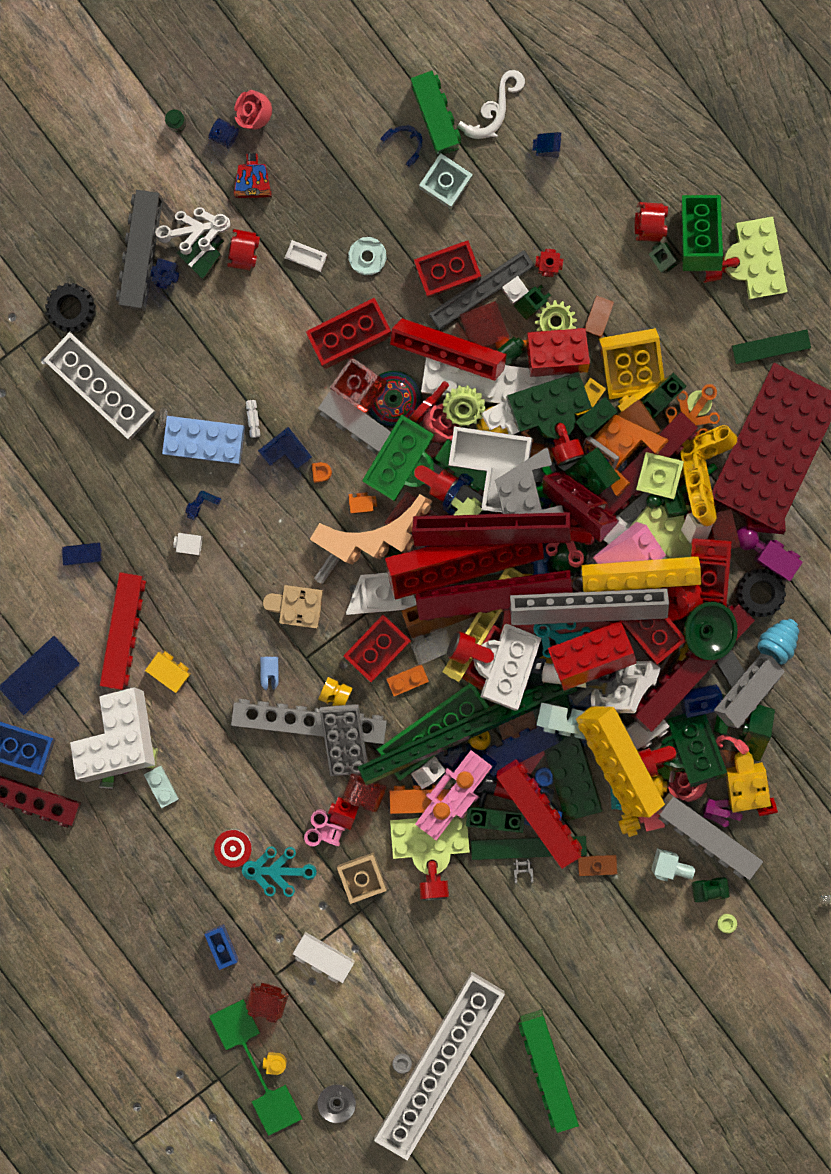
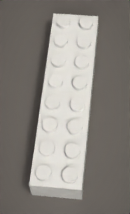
(494, 392)

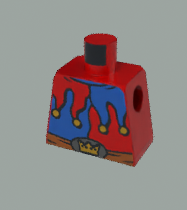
(252, 179)

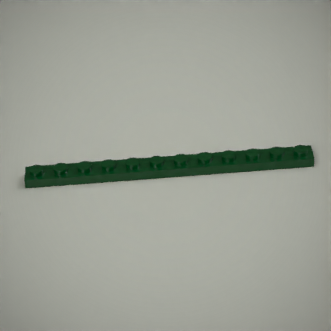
(459, 732)

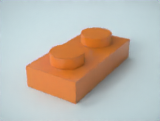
(407, 680)

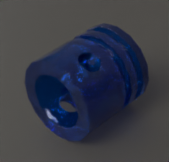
(227, 135)

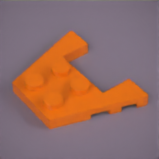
(622, 439)

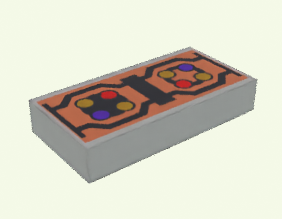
(590, 444)

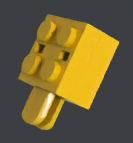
(748, 784)

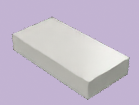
(306, 256)

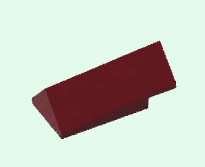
(582, 504)

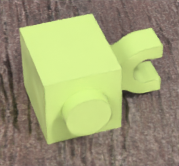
(469, 507)

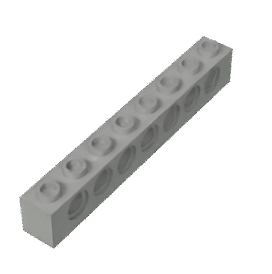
(241, 719)

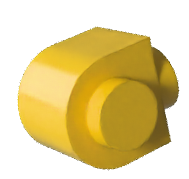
(274, 1063)

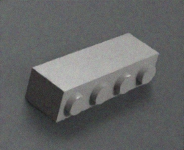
(749, 691)

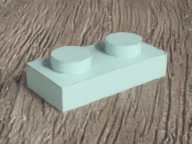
(161, 786)

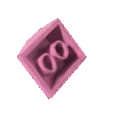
(632, 545)

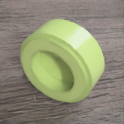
(727, 923)

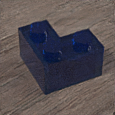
(285, 444)

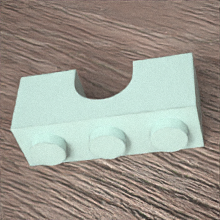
(555, 718)

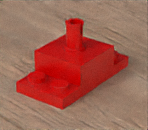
(715, 567)

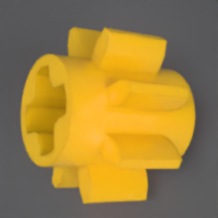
(629, 825)

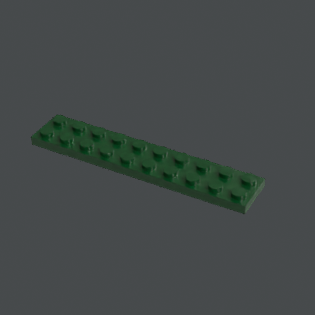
(570, 768)

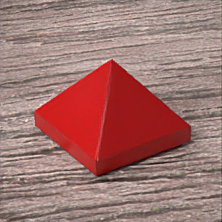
(765, 811)

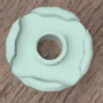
(367, 244)

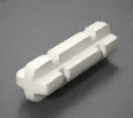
(253, 420)

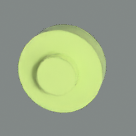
(693, 399)

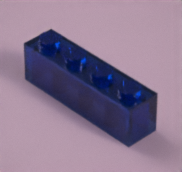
(520, 748)

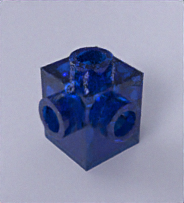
(161, 267)

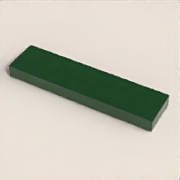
(771, 346)

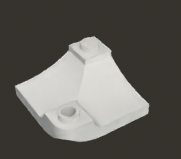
(631, 686)

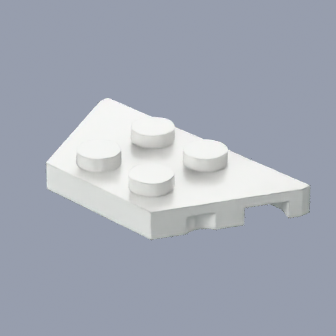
(375, 595)

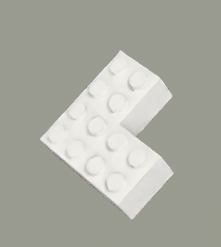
(491, 453)
(125, 743)

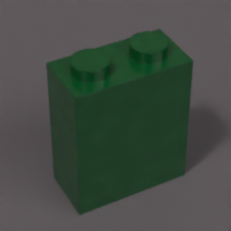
(595, 417)

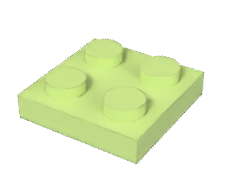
(659, 475)

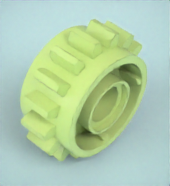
(555, 311)
(464, 396)

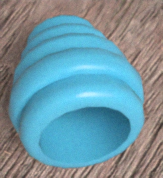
(780, 641)

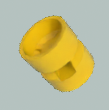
(335, 693)

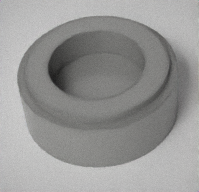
(402, 1063)

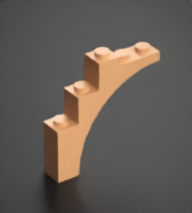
(376, 542)

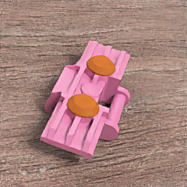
(458, 799)

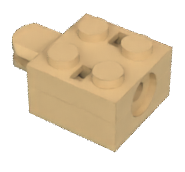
(296, 606)

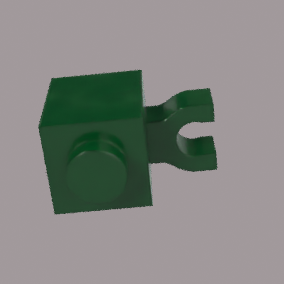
(531, 302)

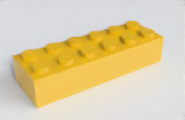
(620, 761)

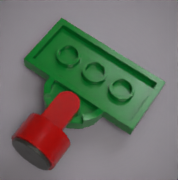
(405, 462)

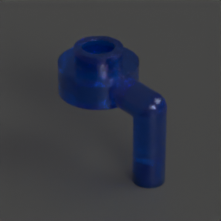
(194, 508)

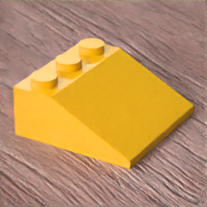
(631, 362)

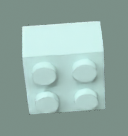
(445, 181)

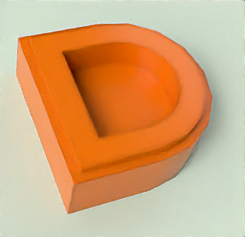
(321, 472)

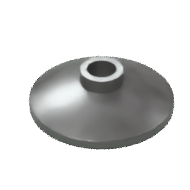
(332, 1112)

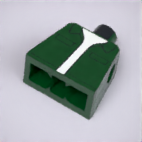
(203, 261)

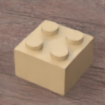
(361, 878)

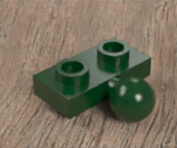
(673, 507)

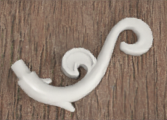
(500, 109)

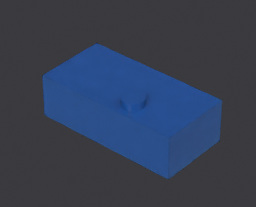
(24, 748)

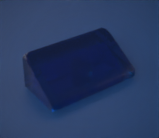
(82, 554)

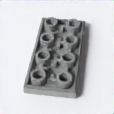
(343, 739)

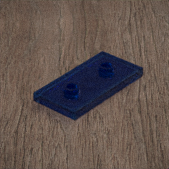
(39, 675)

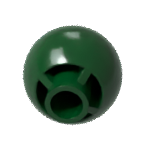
(560, 560)

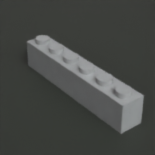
(709, 836)

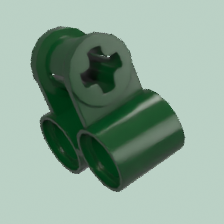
(710, 889)

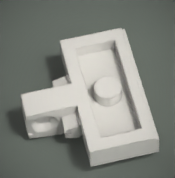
(500, 416)

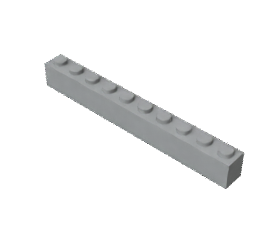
(371, 432)

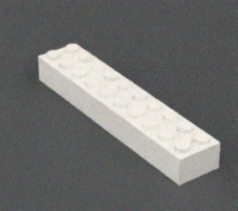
(439, 1065)

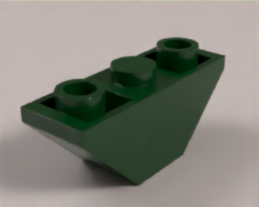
(663, 394)
(495, 819)

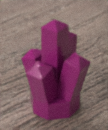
(714, 811)

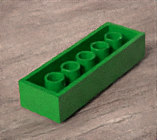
(453, 709)
(550, 1076)

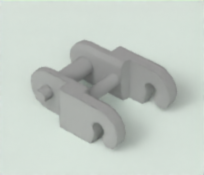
(529, 870)

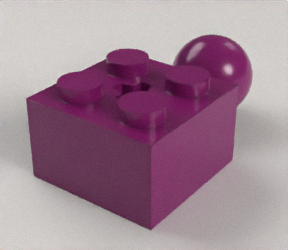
(770, 554)

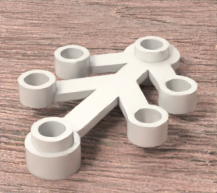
(195, 229)

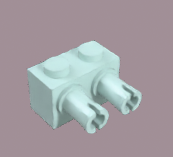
(667, 866)

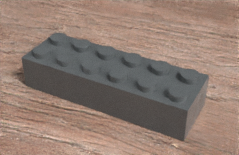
(140, 250)

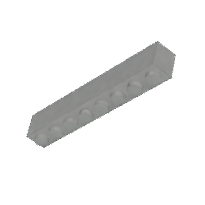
(589, 606)

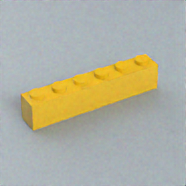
(641, 574)

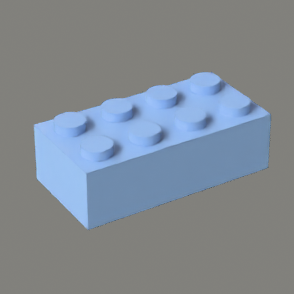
(203, 440)

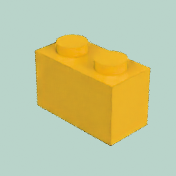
(168, 671)

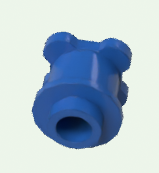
(541, 566)

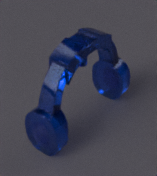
(391, 132)
(464, 479)

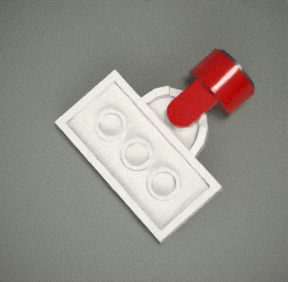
(502, 662)

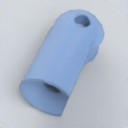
(269, 669)

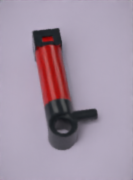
(492, 786)

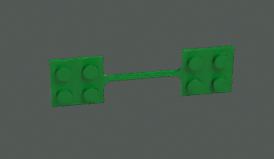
(276, 1106)

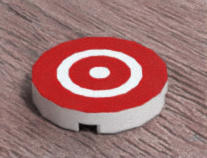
(233, 848)

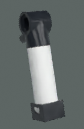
(546, 672)

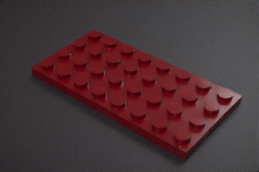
(774, 448)

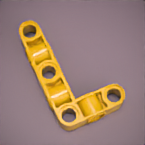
(696, 472)

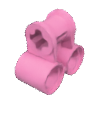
(324, 830)

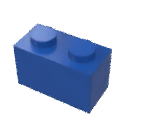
(221, 947)

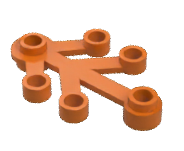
(696, 409)

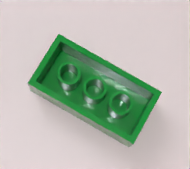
(434, 112)
(701, 233)

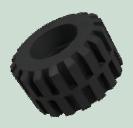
(87, 308)
(777, 589)

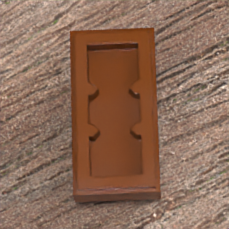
(597, 865)

